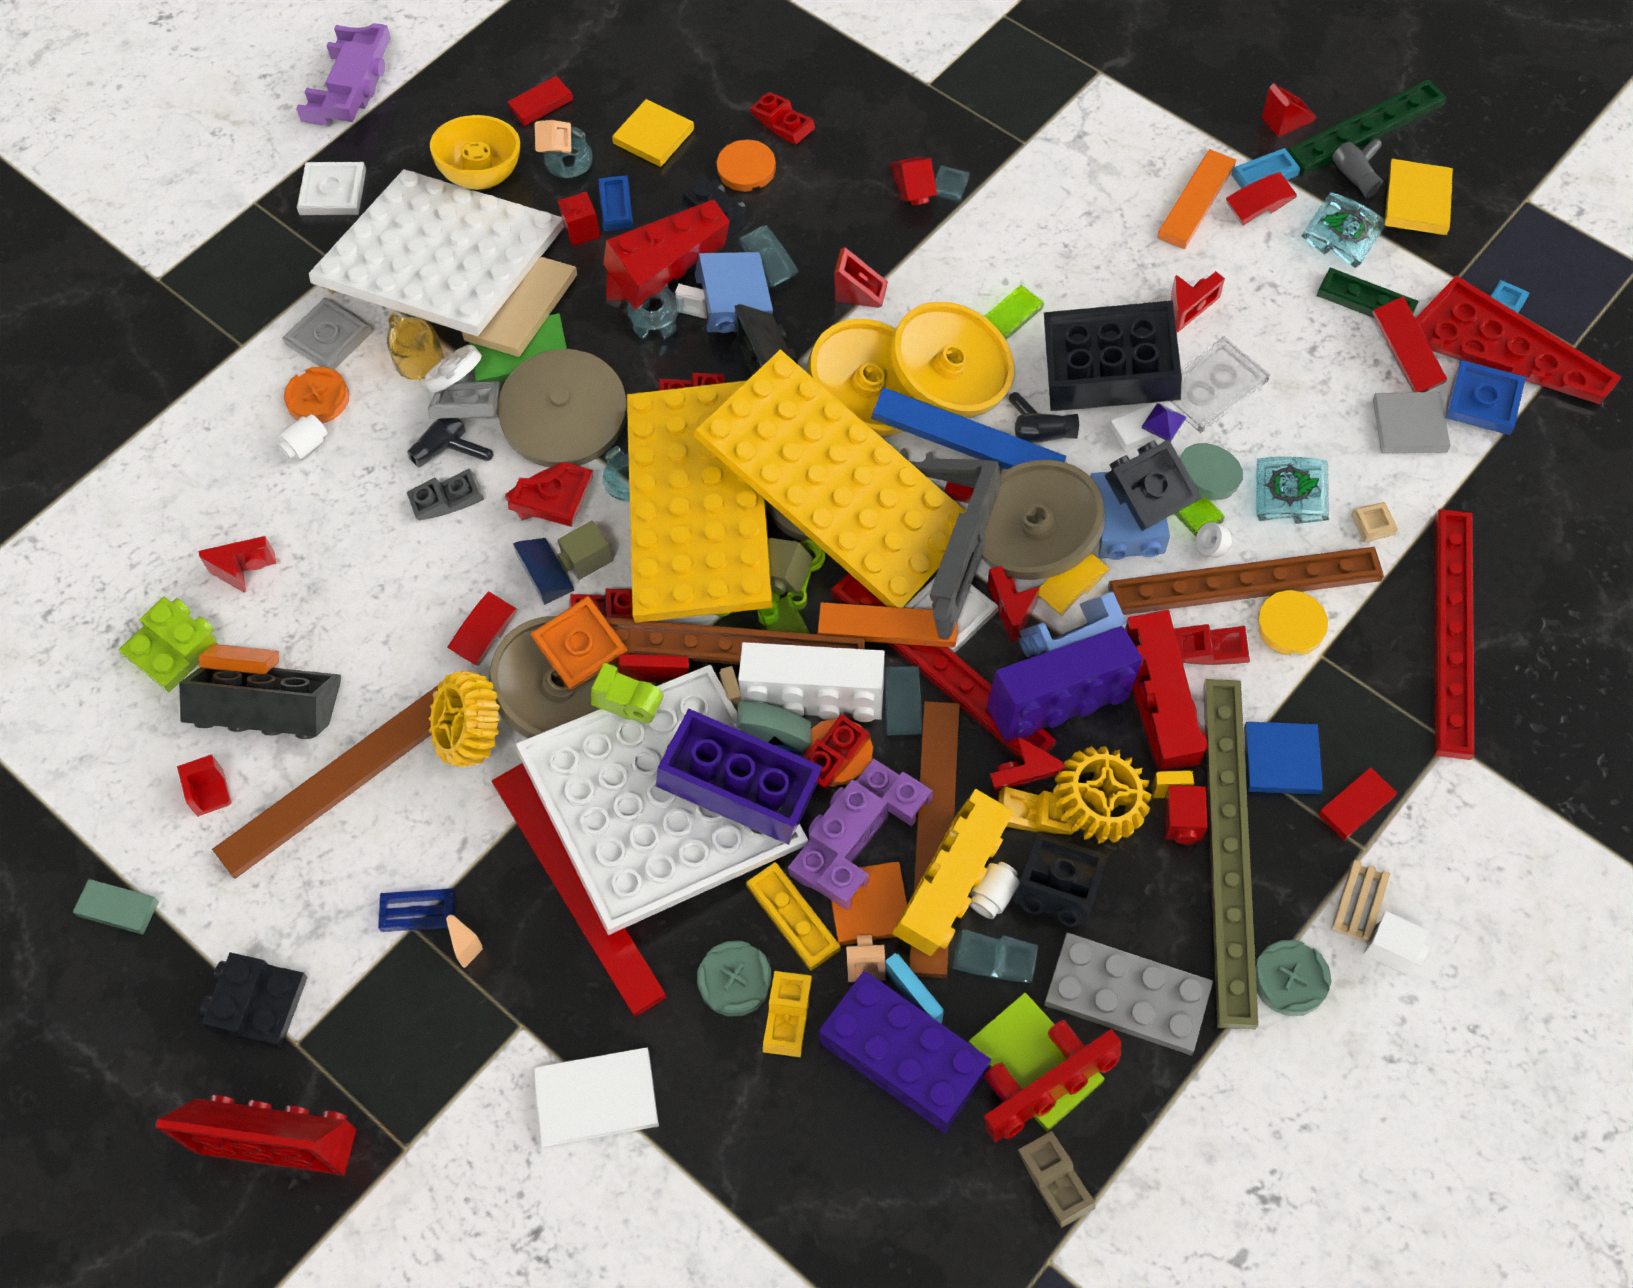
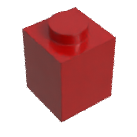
(579, 218)
(1185, 813)

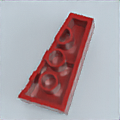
(664, 250)
(1164, 694)

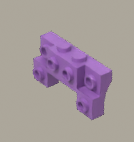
(352, 76)
(849, 826)

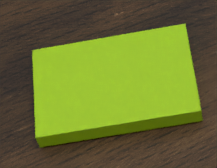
(1022, 1044)

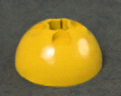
(475, 151)

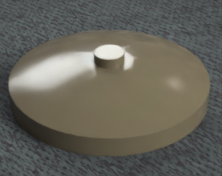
(562, 408)
(1043, 520)
(528, 687)

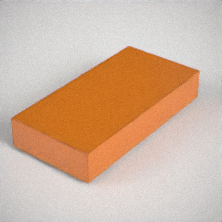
(238, 659)

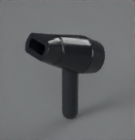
(1042, 427)
(441, 435)

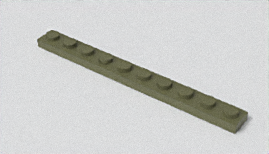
(1230, 857)

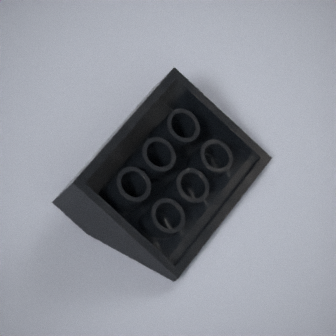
(1112, 356)

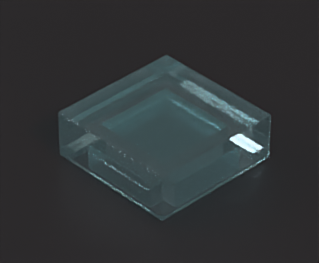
(951, 183)

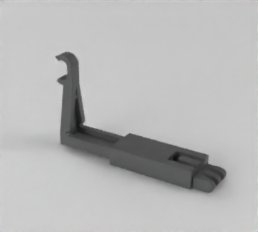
(968, 535)

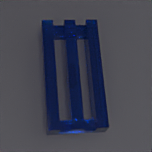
(415, 923)

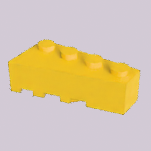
(953, 873)

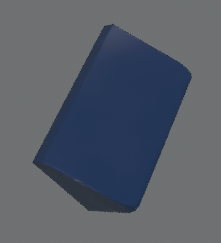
(543, 569)

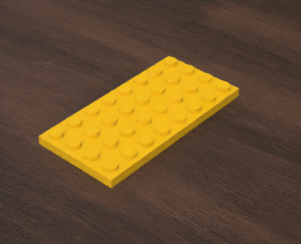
(834, 479)
(692, 518)

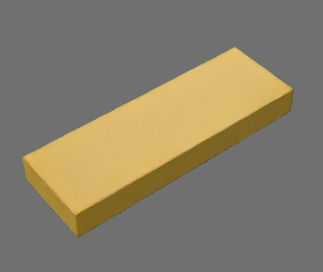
(793, 916)

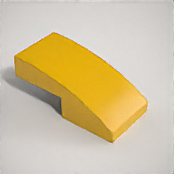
(1065, 589)
(1035, 812)
(787, 1014)

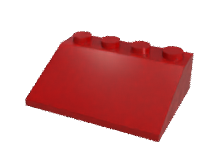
(262, 1134)

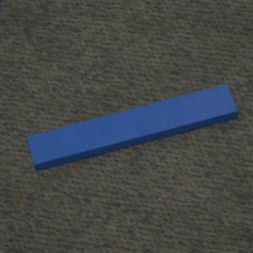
(956, 431)

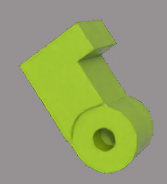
(625, 695)

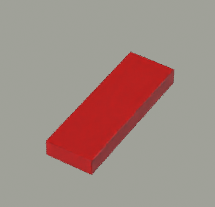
(1409, 345)

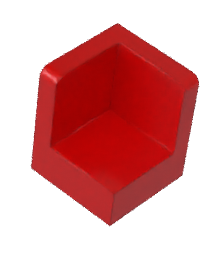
(204, 785)

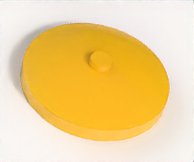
(952, 358)
(855, 365)

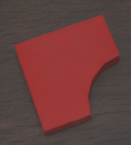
(554, 496)

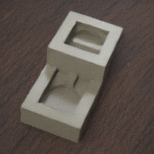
(1056, 1179)

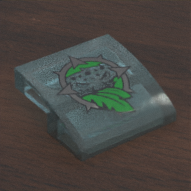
(1344, 228)
(1292, 489)

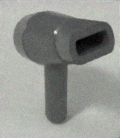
(1356, 166)

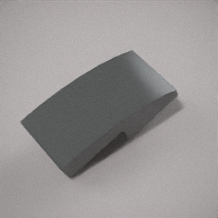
(438, 499)

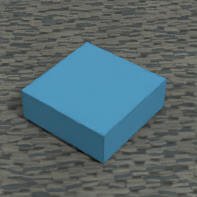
(1510, 295)

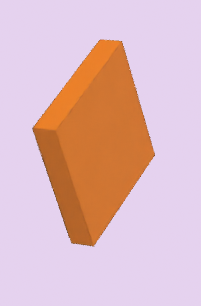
(578, 643)
(874, 907)

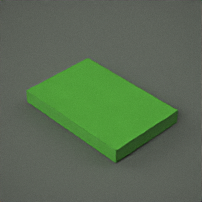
(499, 365)

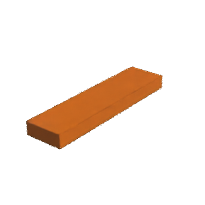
(1196, 199)
(882, 624)

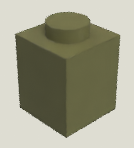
(584, 550)
(787, 565)

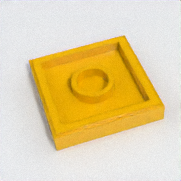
(653, 132)

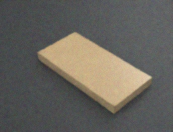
(526, 308)

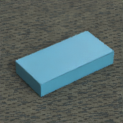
(912, 987)

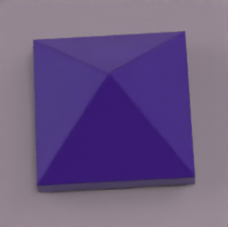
(1163, 422)

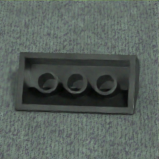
(759, 337)
(267, 702)

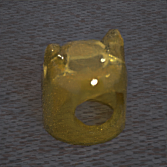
(413, 346)

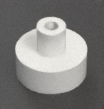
(1213, 540)

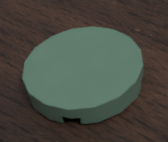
(1212, 470)
(734, 978)
(1292, 978)

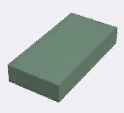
(115, 906)

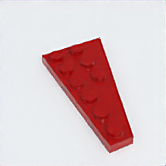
(1488, 333)

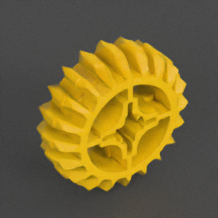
(464, 719)
(1112, 785)

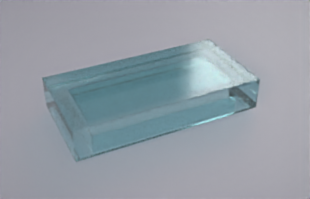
(903, 700)

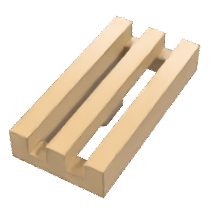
(1369, 874)

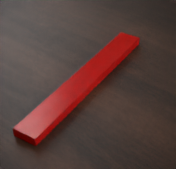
(1454, 635)
(945, 671)
(615, 951)

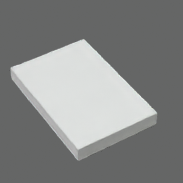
(595, 1097)

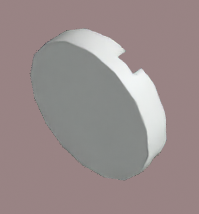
(450, 371)

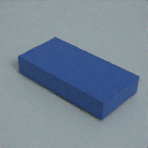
(615, 203)

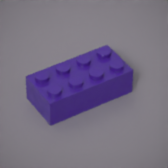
(1063, 683)
(738, 776)
(904, 1051)

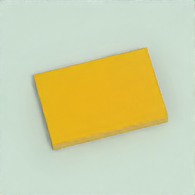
(1419, 197)

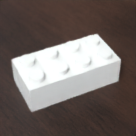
(814, 680)

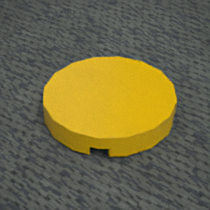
(1292, 622)

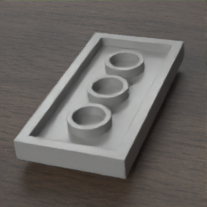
(1129, 993)

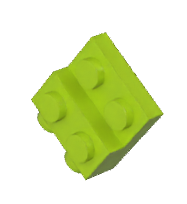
(168, 643)

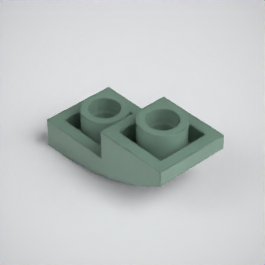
(767, 721)

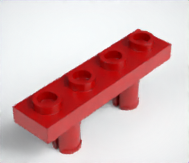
(1041, 1095)

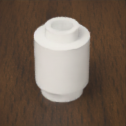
(301, 437)
(994, 890)

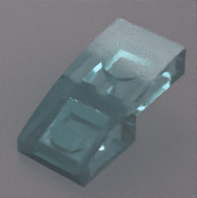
(775, 259)
(995, 958)

